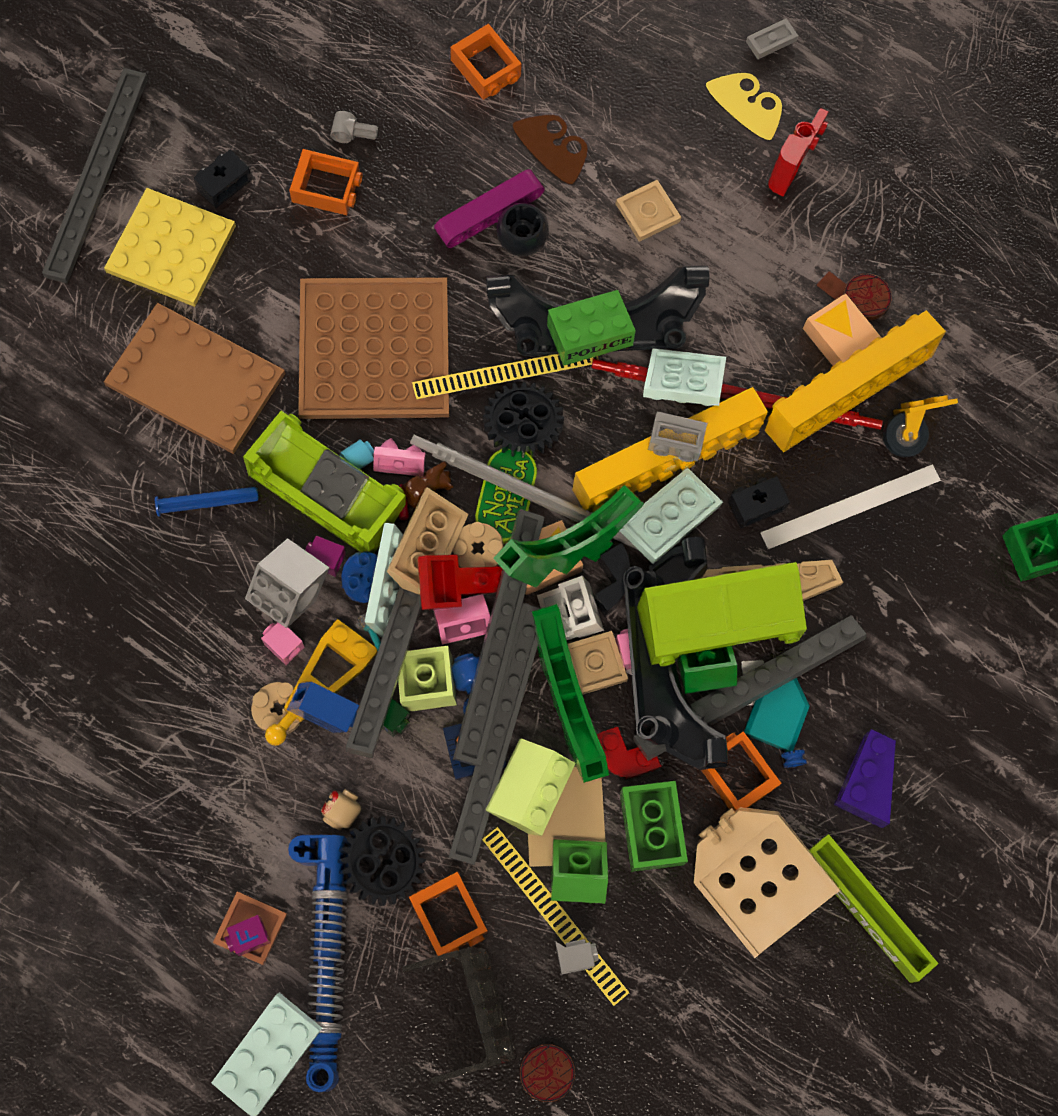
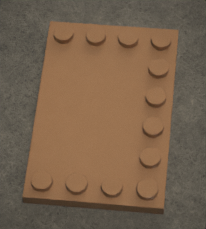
(195, 378)

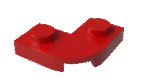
(624, 762)

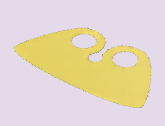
(735, 100)

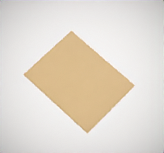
(575, 817)

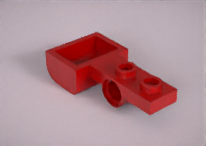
(795, 150)
(445, 582)

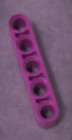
(487, 208)

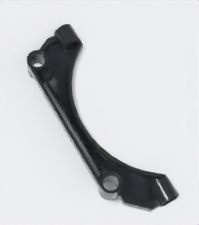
(652, 314)
(657, 688)

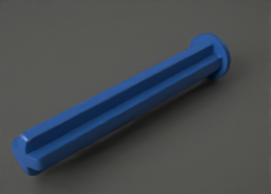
(206, 500)

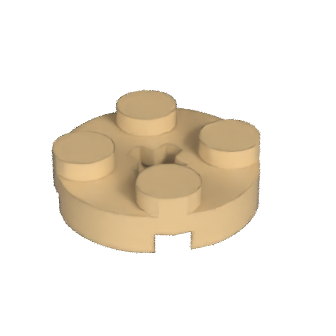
(478, 533)
(264, 701)

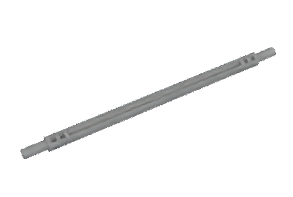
(507, 482)

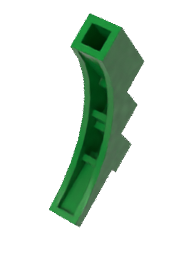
(590, 538)
(567, 695)

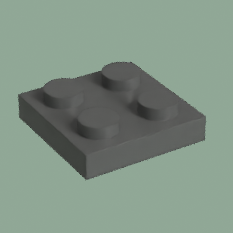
(334, 484)

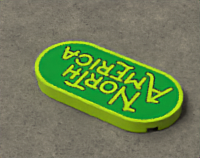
(499, 506)

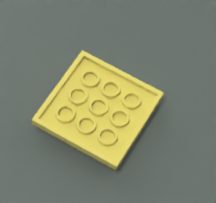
(170, 247)

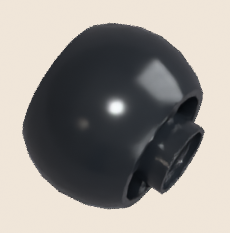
(527, 221)

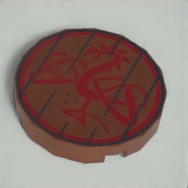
(869, 295)
(547, 1073)

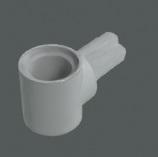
(346, 128)

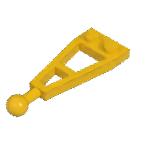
(347, 645)

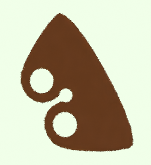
(539, 142)

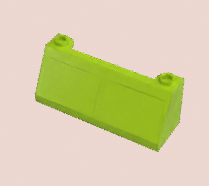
(284, 461)
(722, 612)

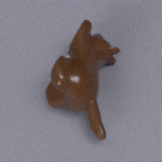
(434, 479)

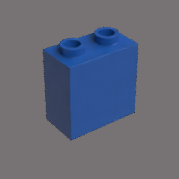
(323, 707)

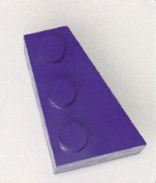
(870, 780)

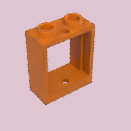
(473, 45)
(314, 160)
(755, 795)
(436, 890)

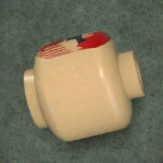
(341, 809)

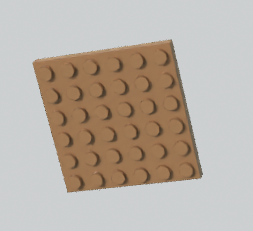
(368, 344)

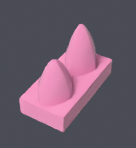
(393, 460)

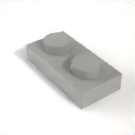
(772, 38)

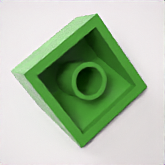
(579, 871)

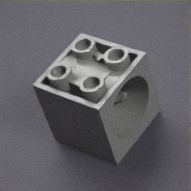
(286, 583)

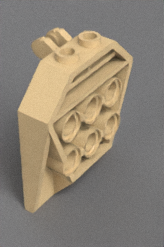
(775, 913)

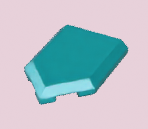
(779, 716)

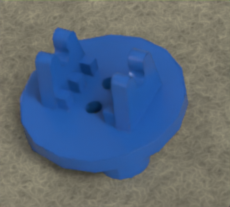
(355, 585)

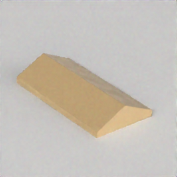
(429, 532)

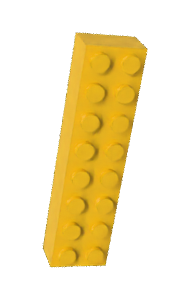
(853, 380)
(639, 467)

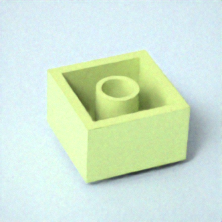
(427, 679)

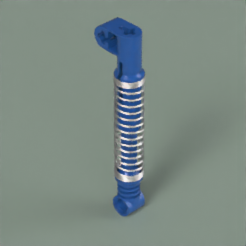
(329, 899)

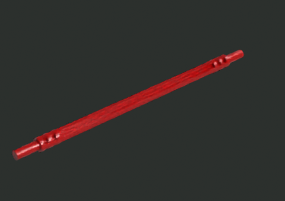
(640, 373)

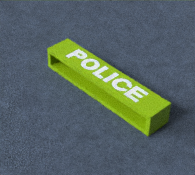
(874, 912)

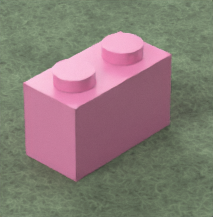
(463, 622)

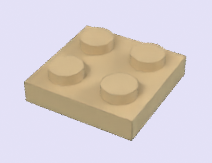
(648, 210)
(597, 662)

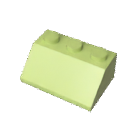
(530, 787)

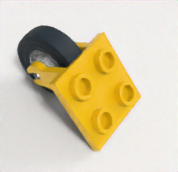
(906, 431)

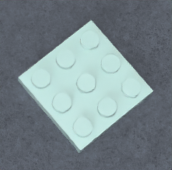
(685, 377)

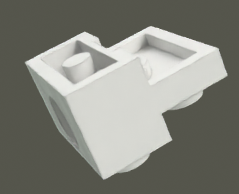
(583, 611)

